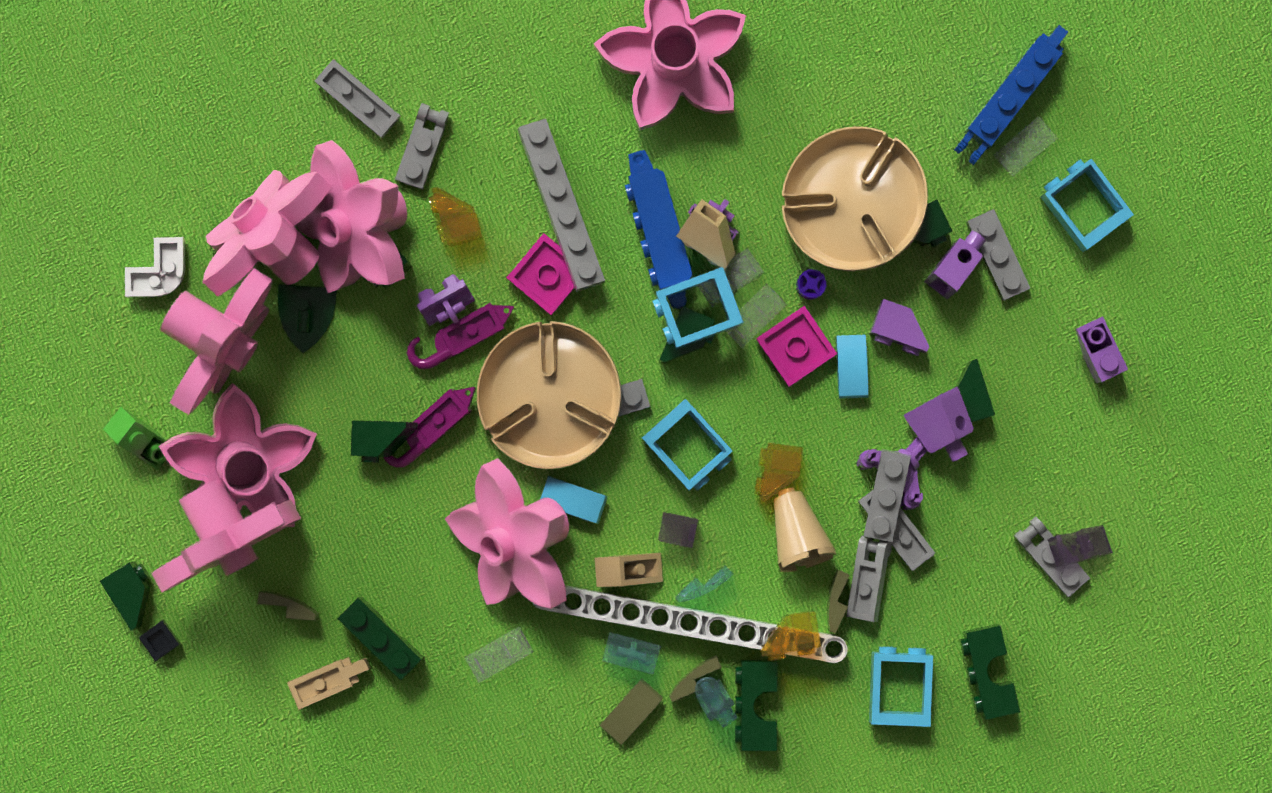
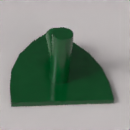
(305, 313)

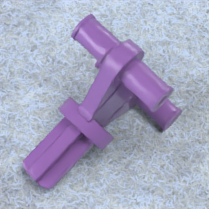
(911, 494)

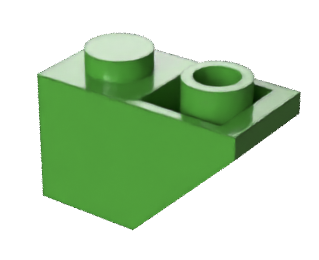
(136, 437)

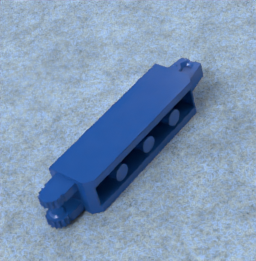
(1013, 92)
(659, 225)

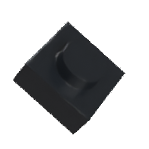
(159, 640)

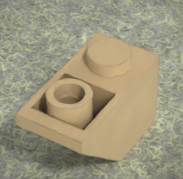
(708, 234)

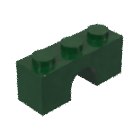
(379, 638)
(981, 647)
(755, 732)

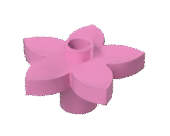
(674, 59)
(354, 223)
(266, 232)
(217, 338)
(241, 453)
(222, 533)
(512, 539)

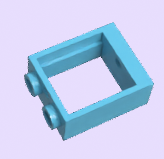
(1100, 181)
(727, 299)
(671, 419)
(900, 718)

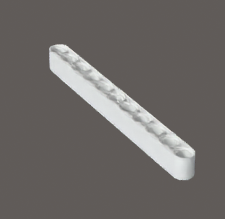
(673, 625)

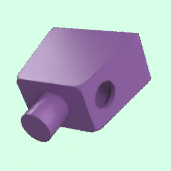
(951, 272)
(942, 423)

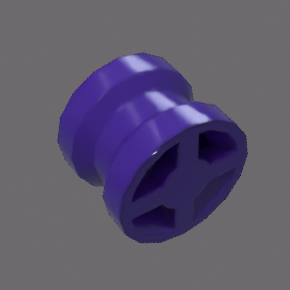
(815, 281)

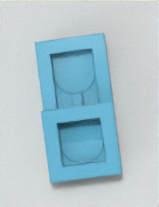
(852, 366)
(575, 499)

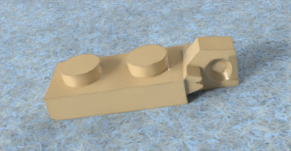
(326, 681)

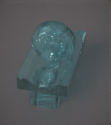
(631, 653)
(715, 700)

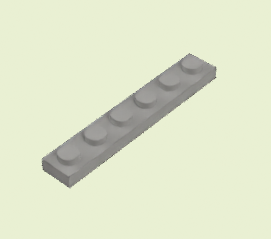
(561, 205)

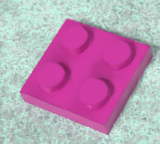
(543, 275)
(796, 346)

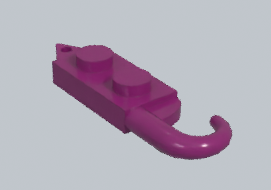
(462, 336)
(435, 424)

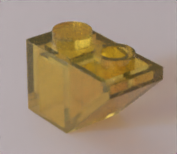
(457, 218)
(780, 469)
(793, 633)

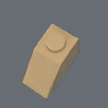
(628, 569)

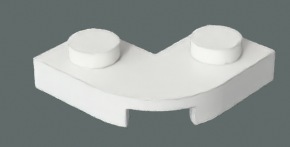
(164, 276)

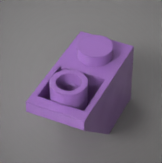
(898, 325)
(1100, 350)

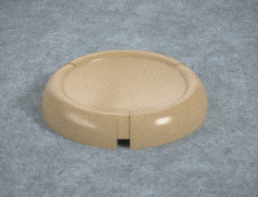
(854, 198)
(549, 395)

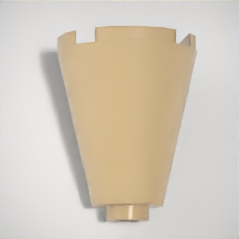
(799, 533)

